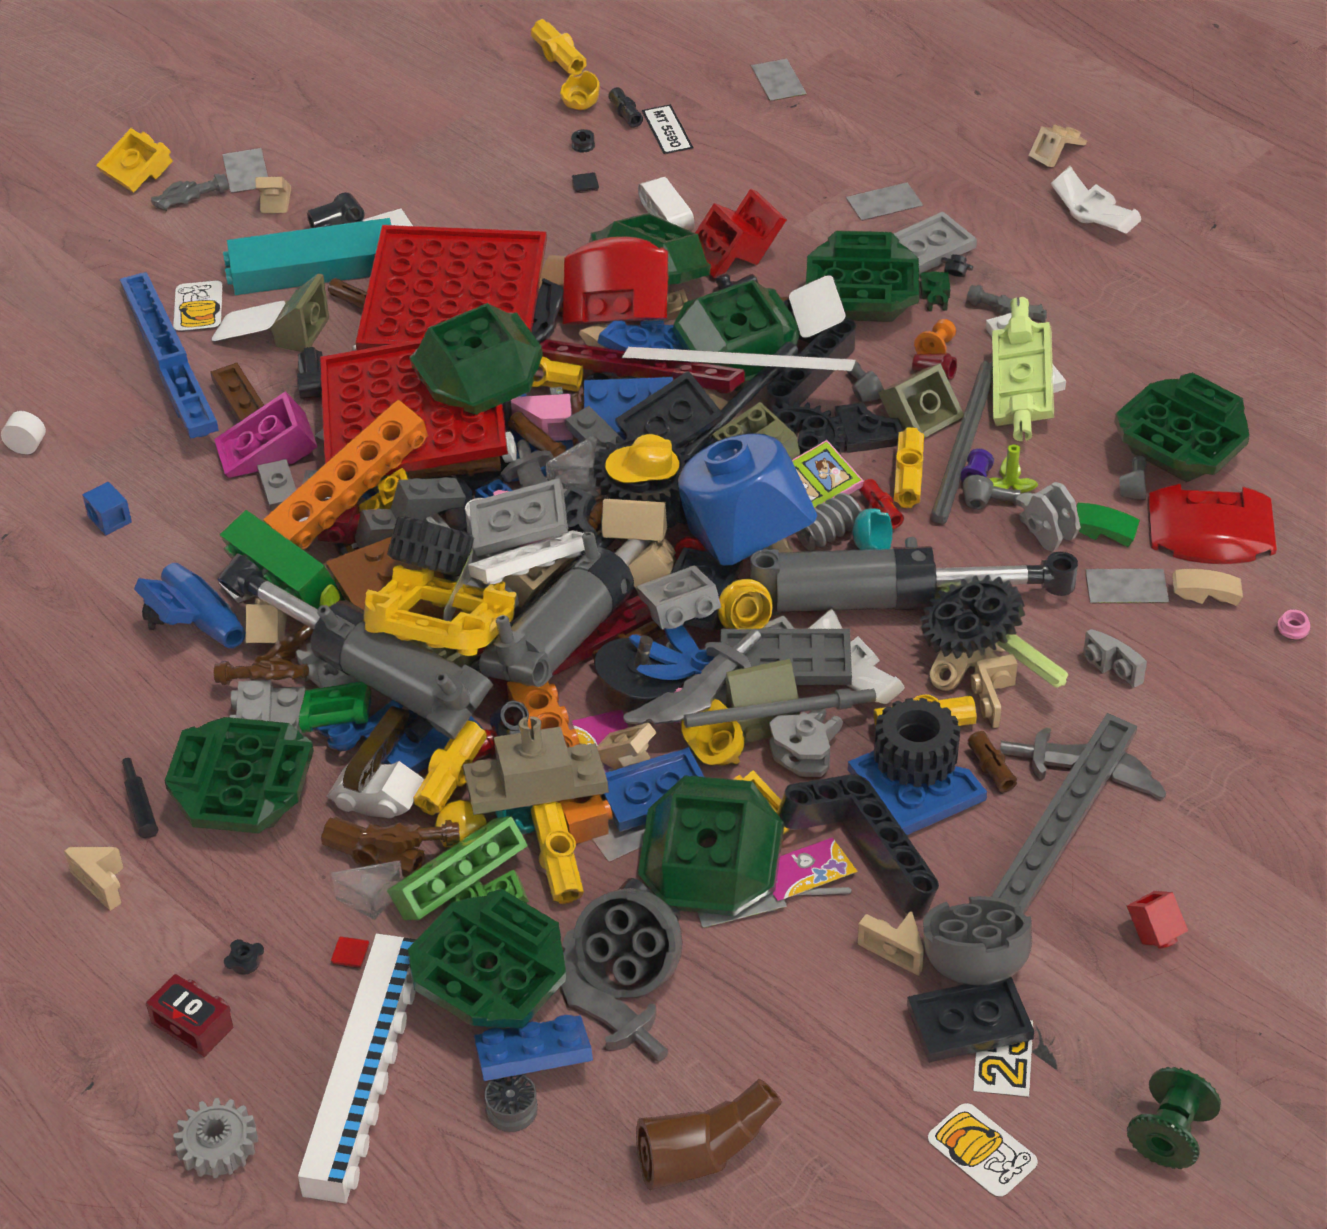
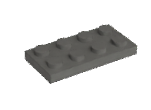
(815, 654)

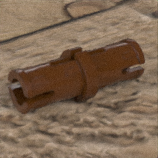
(992, 761)

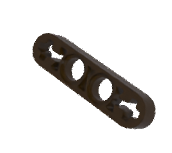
(375, 749)

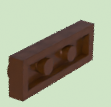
(236, 391)

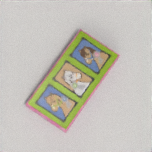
(826, 473)

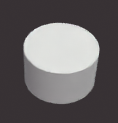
(23, 432)

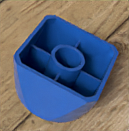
(743, 496)

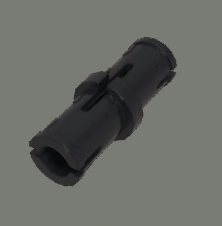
(631, 114)

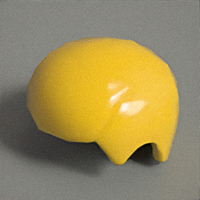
(580, 91)
(461, 812)

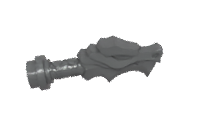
(183, 192)
(977, 295)

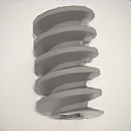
(832, 521)

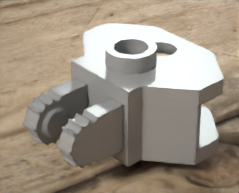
(1048, 515)
(806, 739)

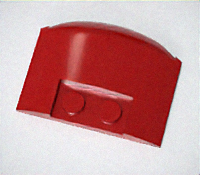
(615, 282)
(1212, 524)

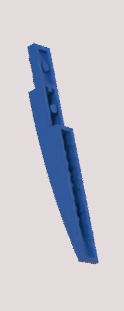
(169, 356)

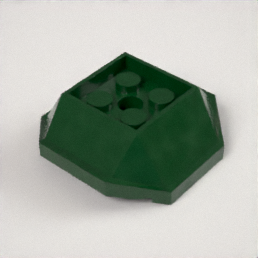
(684, 247)
(870, 271)
(737, 321)
(478, 359)
(1184, 426)
(238, 773)
(720, 877)
(489, 960)

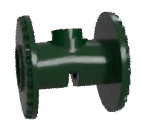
(1168, 1135)

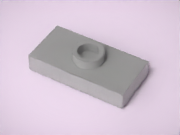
(276, 482)

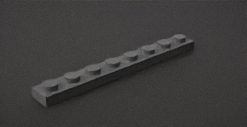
(1066, 812)

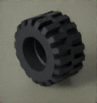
(430, 545)
(916, 742)

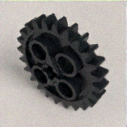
(815, 428)
(651, 490)
(989, 615)

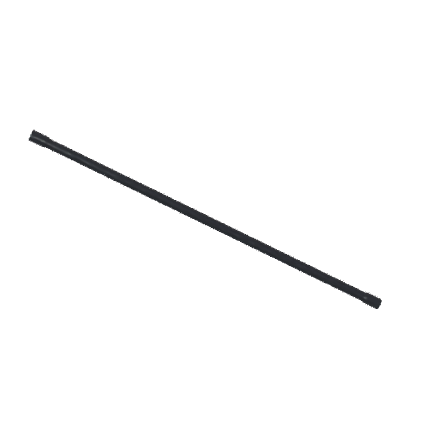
(420, 726)

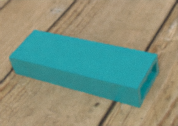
(297, 256)

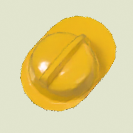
(645, 460)
(715, 742)

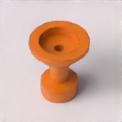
(934, 341)

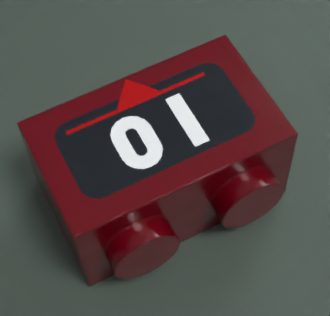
(190, 1014)

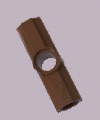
(344, 837)

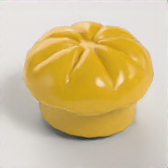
(745, 605)

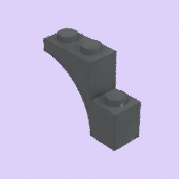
(412, 499)

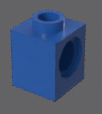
(107, 508)

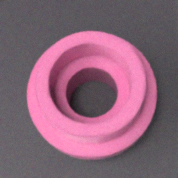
(1294, 624)

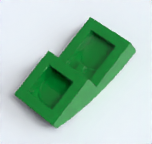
(1107, 521)

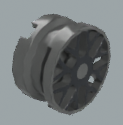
(499, 1099)

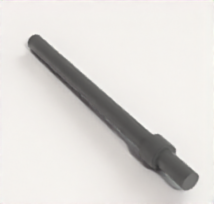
(840, 699)

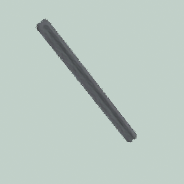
(963, 444)

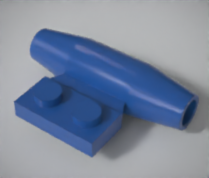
(188, 599)

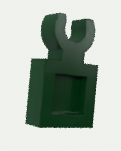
(935, 288)

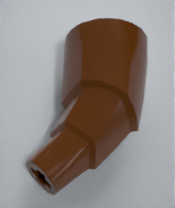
(701, 1143)

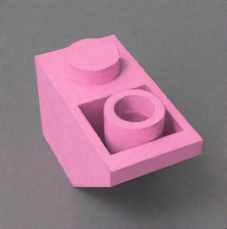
(547, 413)

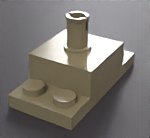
(534, 770)

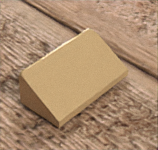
(634, 519)

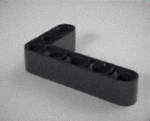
(799, 383)
(874, 829)

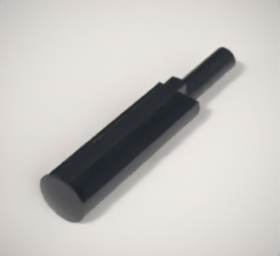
(139, 801)

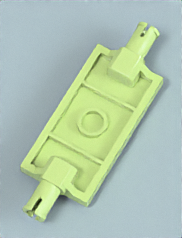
(1022, 371)

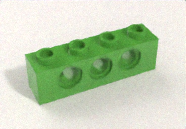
(457, 868)

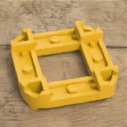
(467, 632)

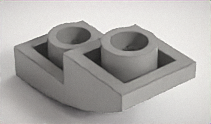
(1111, 653)

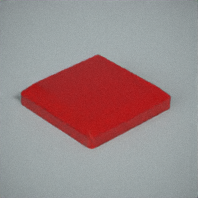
(350, 952)

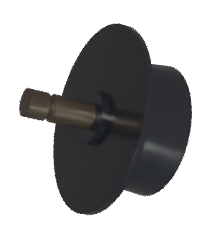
(622, 682)

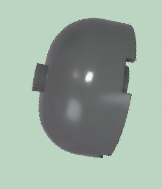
(637, 930)
(978, 940)

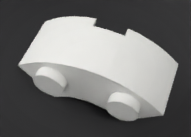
(386, 794)

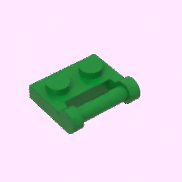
(334, 706)

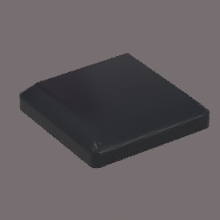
(585, 182)

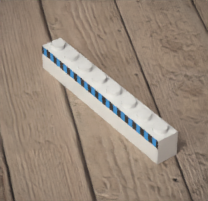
(359, 1073)

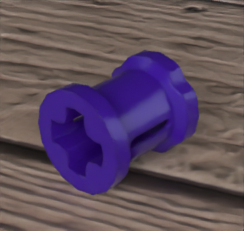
(978, 463)

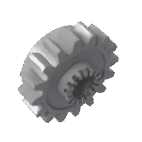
(216, 1138)

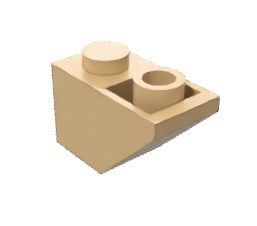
(653, 562)
(264, 622)

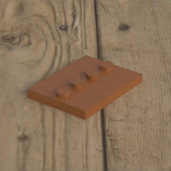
(373, 570)

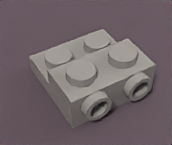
(679, 597)
(262, 702)

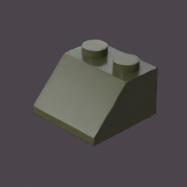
(302, 316)
(923, 401)
(758, 686)

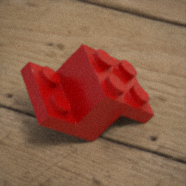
(739, 233)

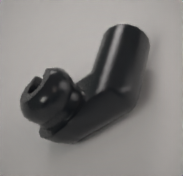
(723, 281)

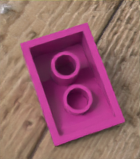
(266, 436)

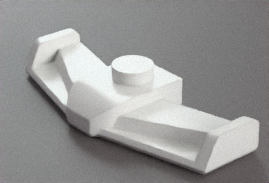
(1093, 205)
(863, 661)

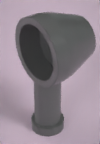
(867, 385)
(1133, 483)
(980, 489)

